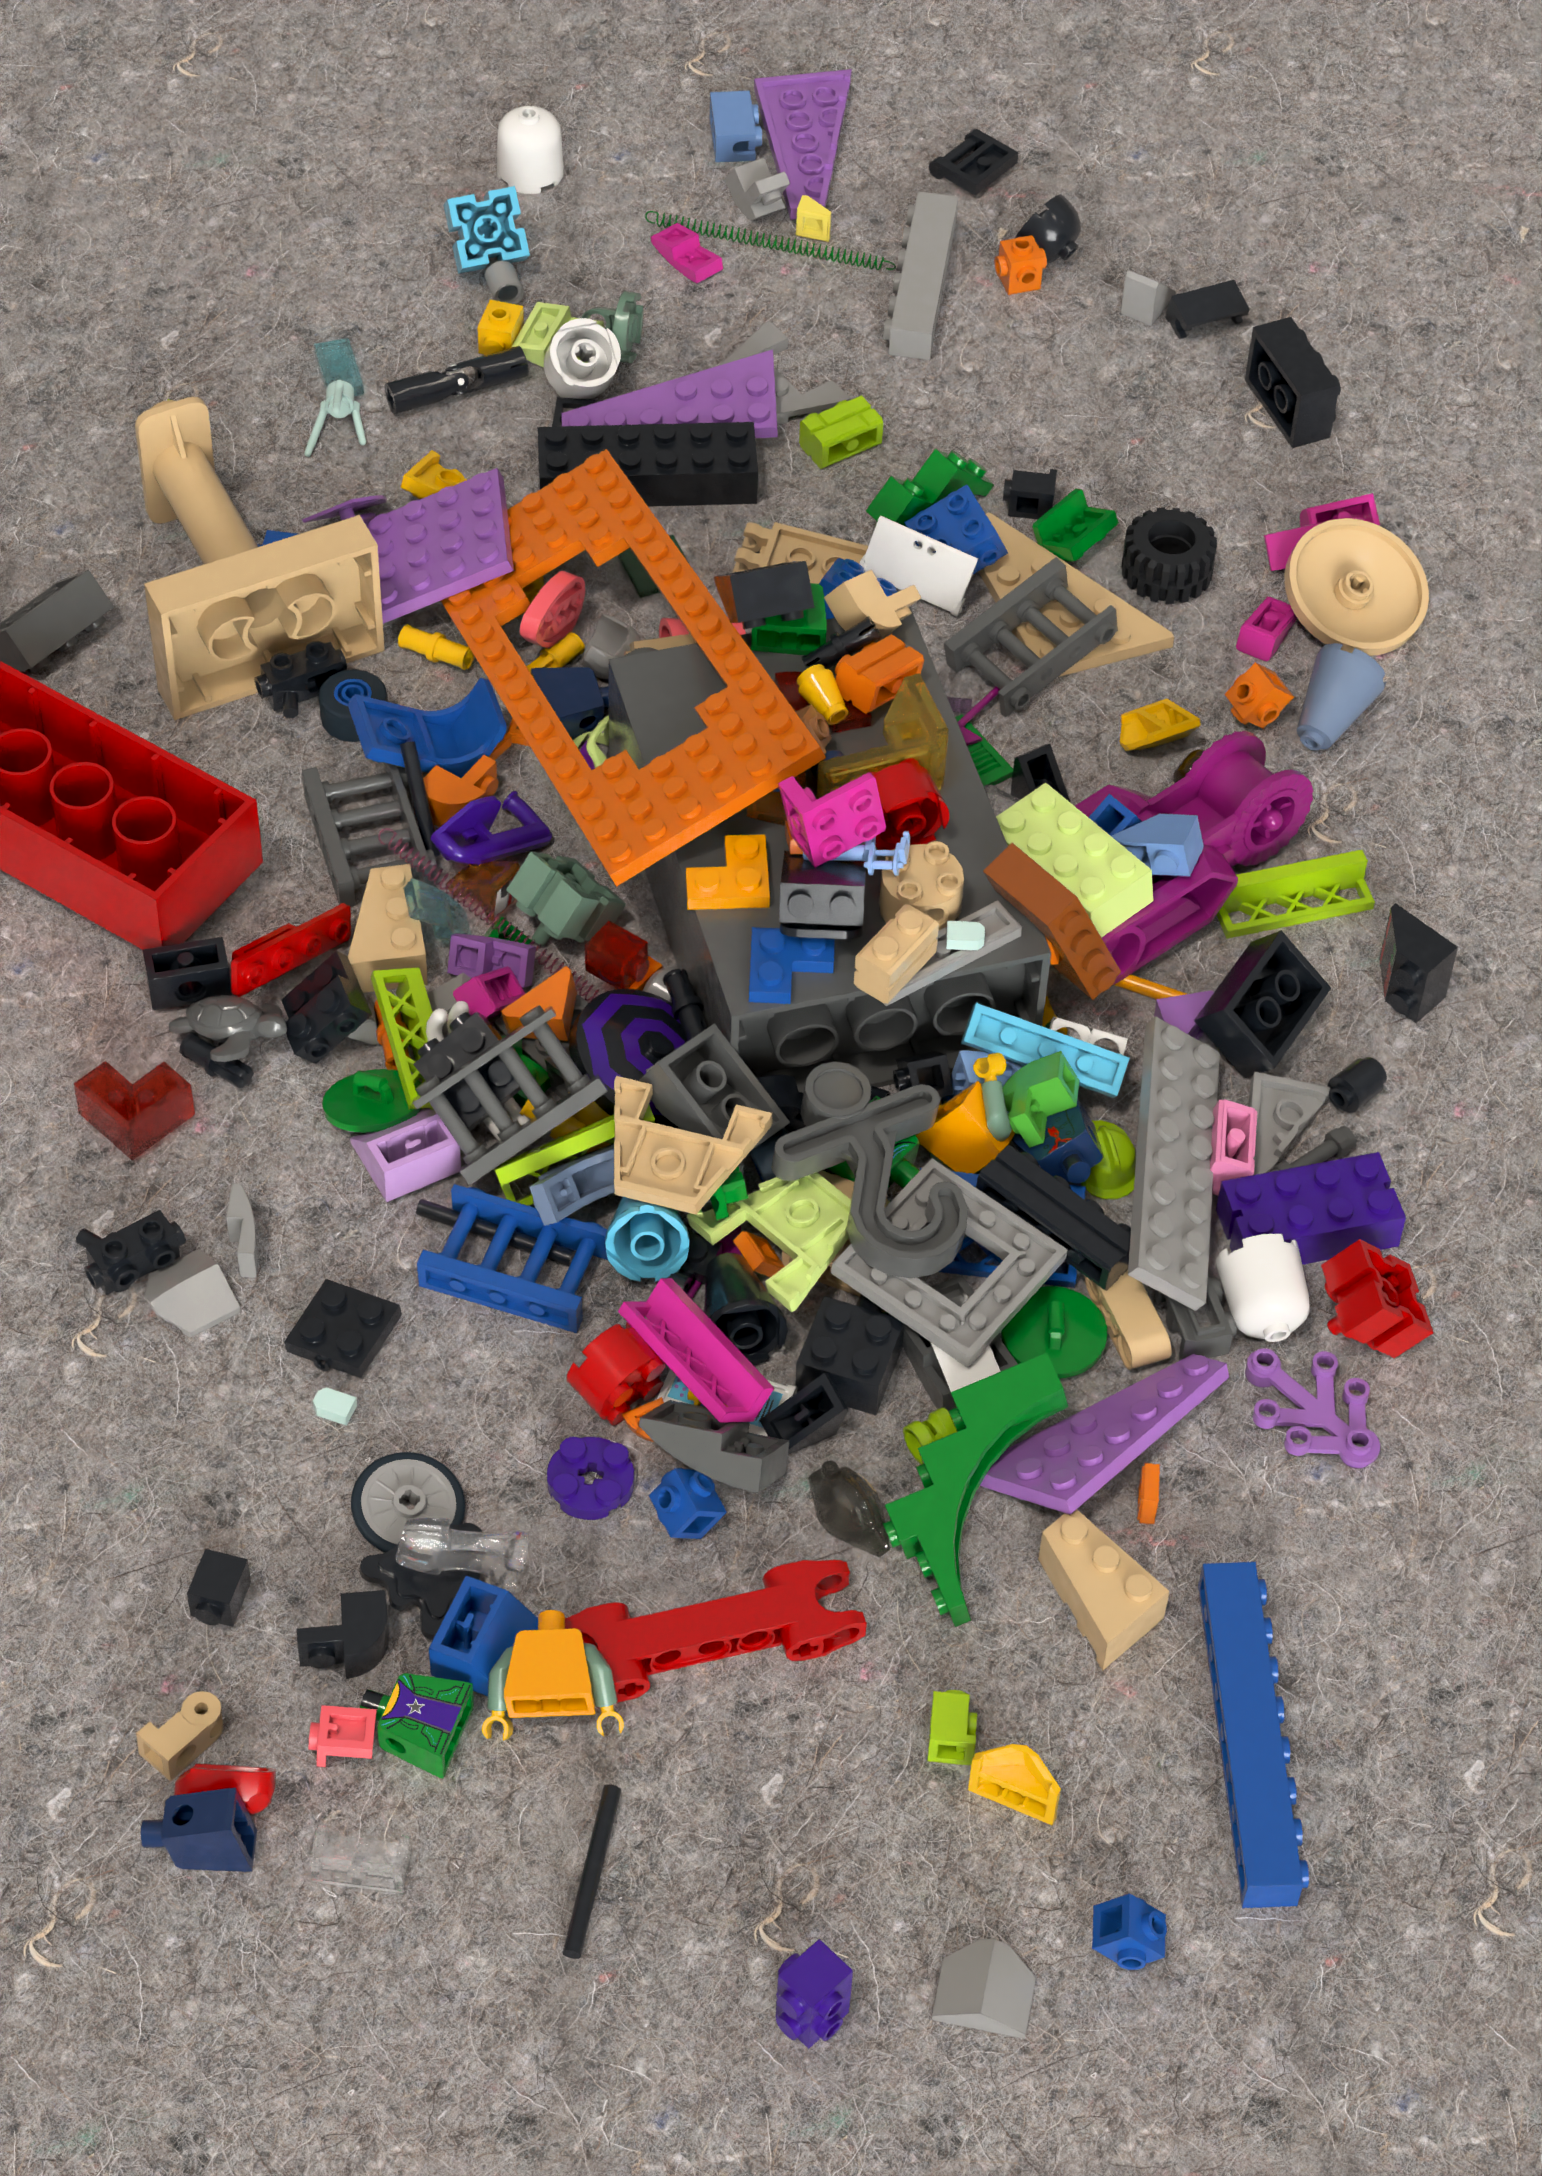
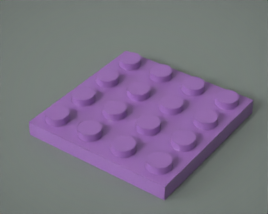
(442, 544)

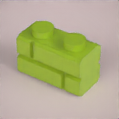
(840, 431)

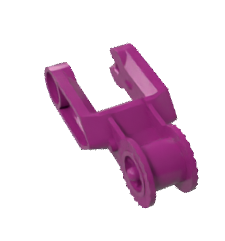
(1242, 820)

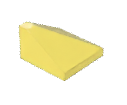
(813, 220)

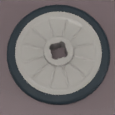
(400, 1477)

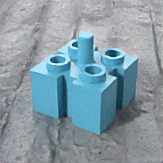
(486, 229)

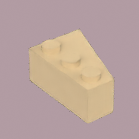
(384, 931)
(1101, 1585)

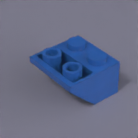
(477, 1632)

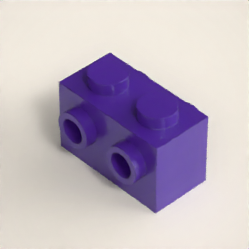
(813, 1994)

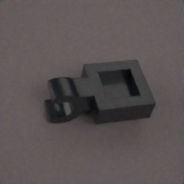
(698, 1258)

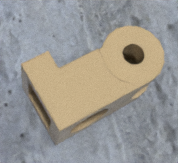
(183, 1735)

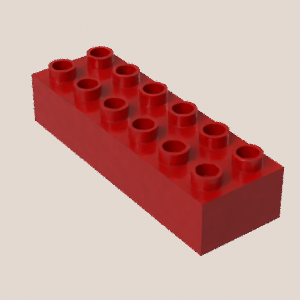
(115, 819)

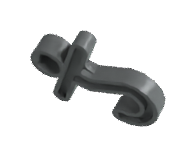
(864, 1134)

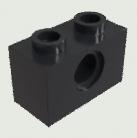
(186, 972)

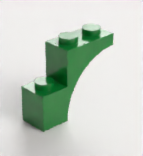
(933, 482)

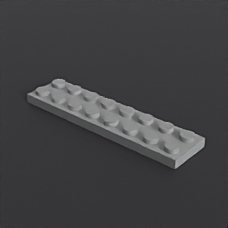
(1174, 1164)

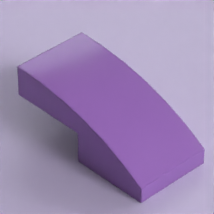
(483, 954)

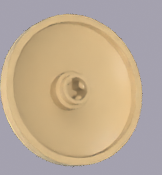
(1356, 586)

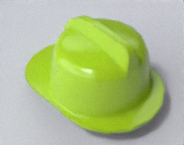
(1116, 1172)

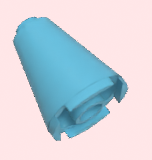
(646, 1240)

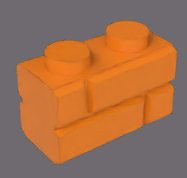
(876, 672)

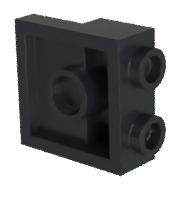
(324, 1008)
(467, 1040)

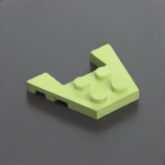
(800, 1217)

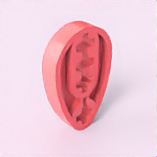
(554, 610)

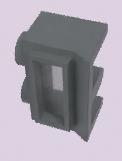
(1205, 1330)

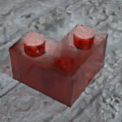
(134, 1113)

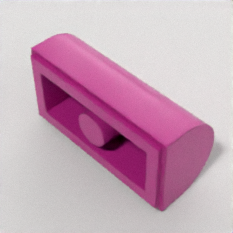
(1353, 508)

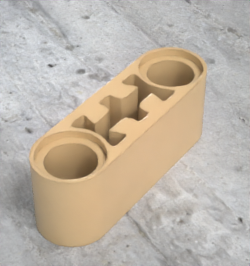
(1131, 1321)

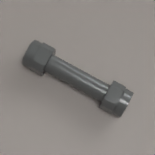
(1336, 1143)

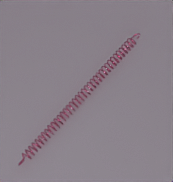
(475, 909)

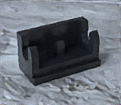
(1206, 306)

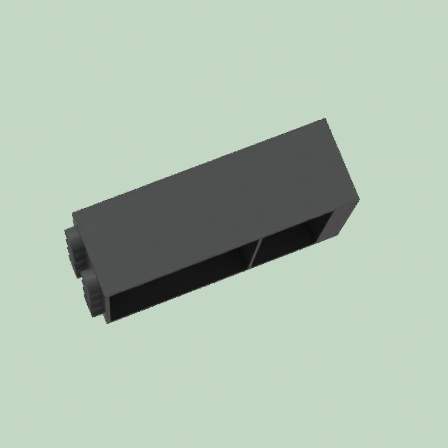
(828, 1015)

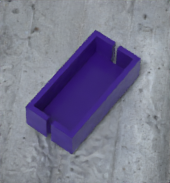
(1316, 1205)

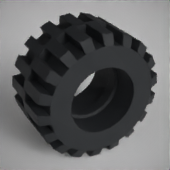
(1169, 555)

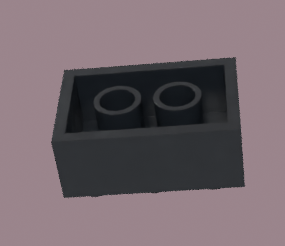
(1292, 382)
(1262, 1004)

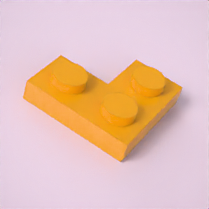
(739, 884)

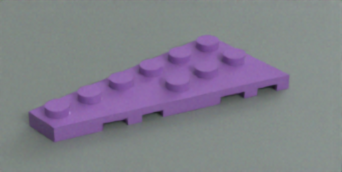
(1088, 1449)

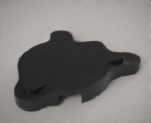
(410, 1587)

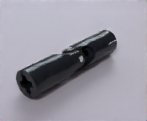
(435, 386)

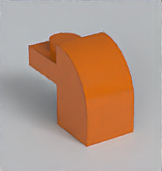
(451, 793)

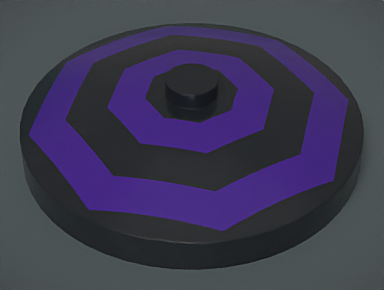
(623, 1037)

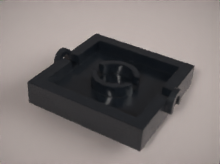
(343, 1328)

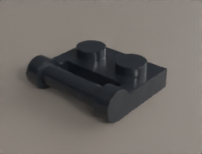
(979, 168)

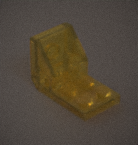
(911, 730)

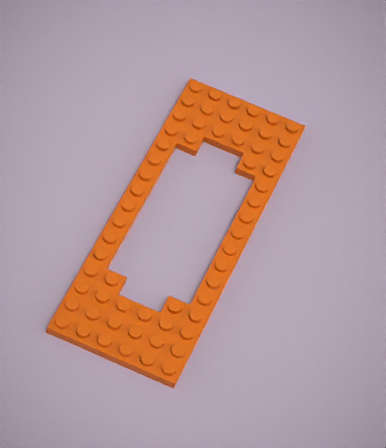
(750, 727)

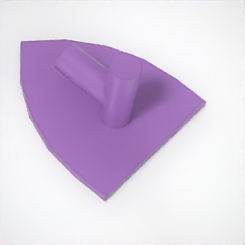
(347, 509)

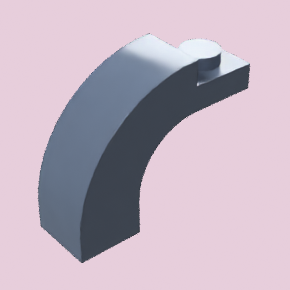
(574, 1185)

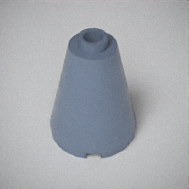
(1337, 694)

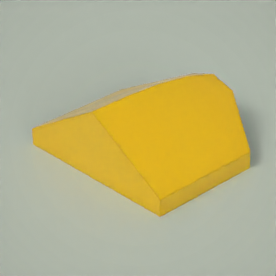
(1156, 725)
(1017, 1780)

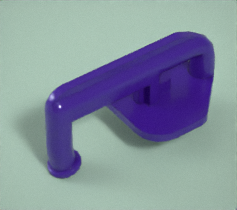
(468, 838)

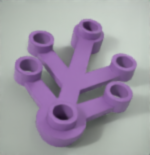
(1313, 1411)

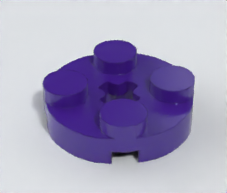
(590, 1455)

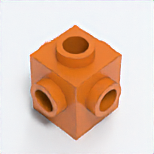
(1020, 264)
(1258, 696)

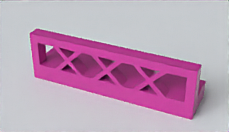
(698, 1353)

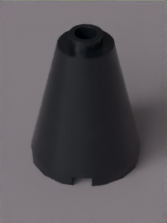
(743, 1307)

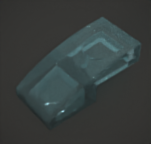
(436, 908)

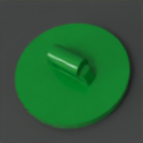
(368, 1101)
(1058, 1324)

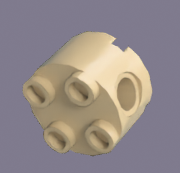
(928, 882)

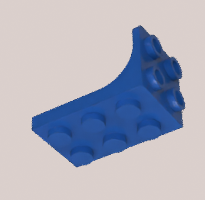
(444, 737)

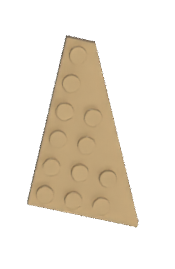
(1136, 631)

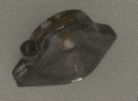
(849, 1508)

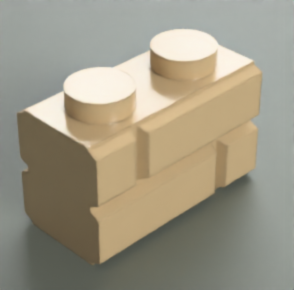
(896, 953)

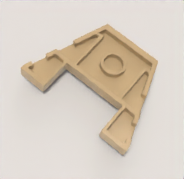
(674, 1164)

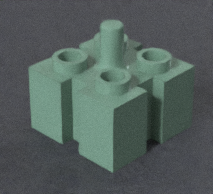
(563, 897)

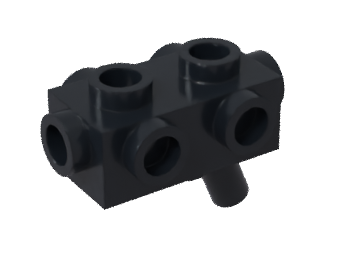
(298, 676)
(130, 1252)

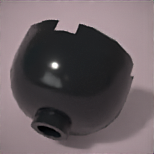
(1054, 229)

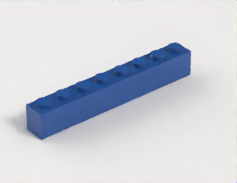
(1251, 1737)

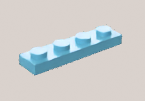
(1025, 1042)

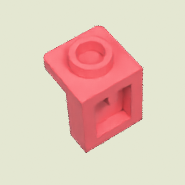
(343, 1733)

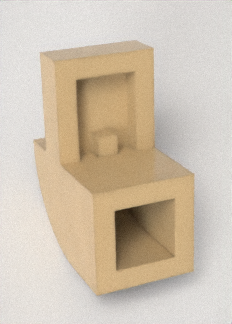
(865, 597)

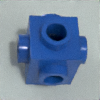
(687, 1503)
(1129, 1931)

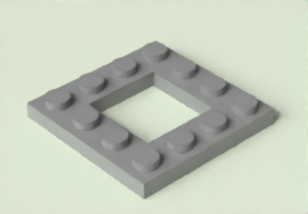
(965, 1330)

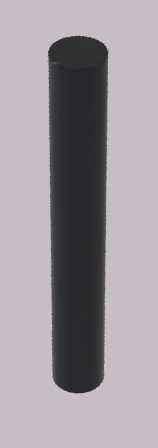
(419, 794)

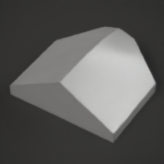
(191, 1294)
(985, 1989)

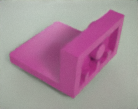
(836, 820)

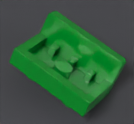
(1073, 526)

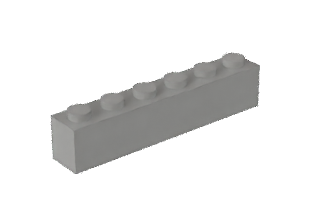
(922, 275)

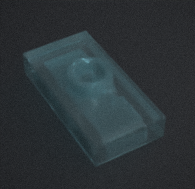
(338, 363)

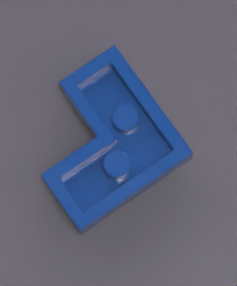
(777, 956)

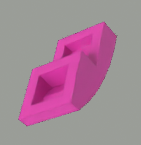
(683, 251)

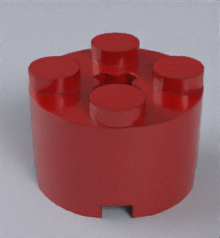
(909, 804)
(617, 1372)

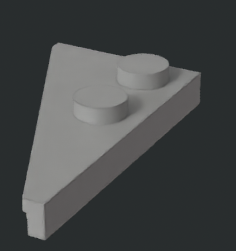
(1282, 1114)

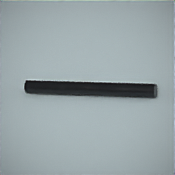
(487, 1230)
(591, 1871)

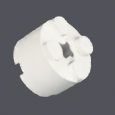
(593, 344)

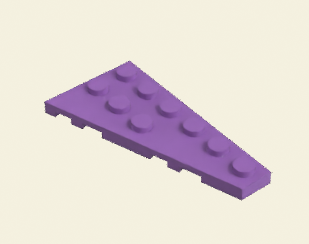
(804, 129)
(720, 394)

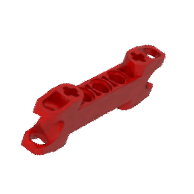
(725, 1627)

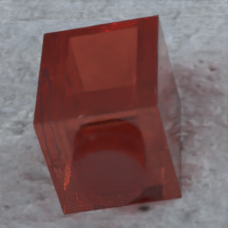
(617, 956)

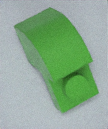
(1037, 1092)

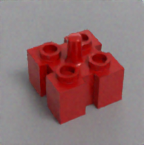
(1375, 1299)

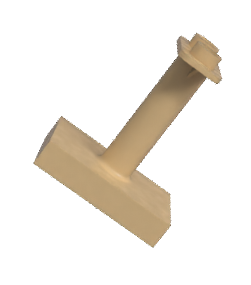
(246, 600)

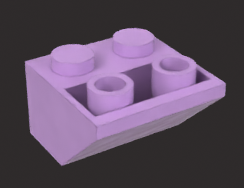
(409, 1154)

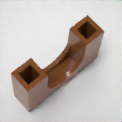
(1058, 916)

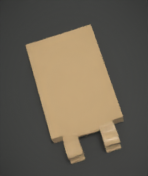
(791, 544)

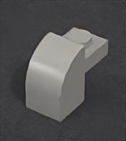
(756, 189)

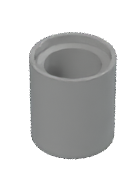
(504, 282)

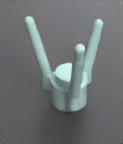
(339, 404)

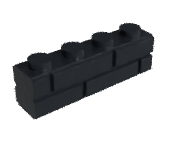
(1047, 1202)

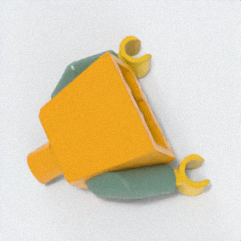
(972, 1124)
(550, 1676)

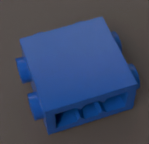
(962, 525)

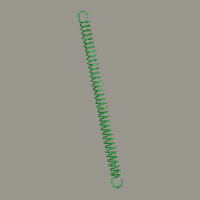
(775, 243)

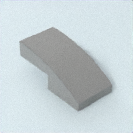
(242, 1230)

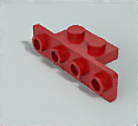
(288, 948)

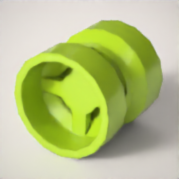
(922, 1433)

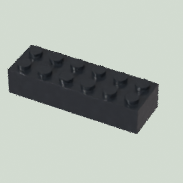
(663, 461)

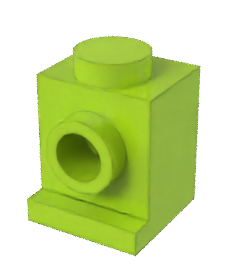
(952, 1728)

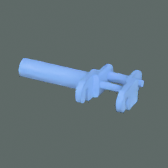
(869, 854)

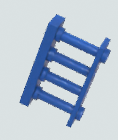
(505, 1292)

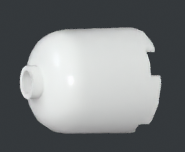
(529, 149)
(1265, 1286)

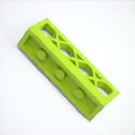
(1289, 885)
(416, 1010)
(554, 1151)

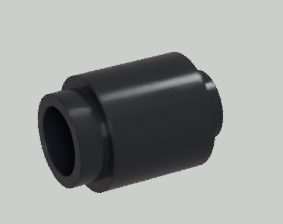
(1357, 1084)

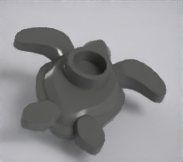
(231, 1023)

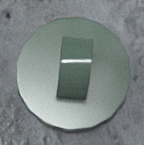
(624, 322)

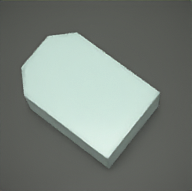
(964, 935)
(334, 1405)

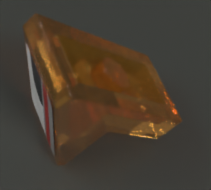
(489, 883)

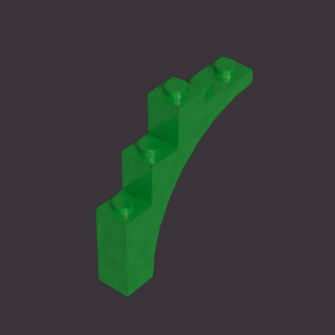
(987, 1421)

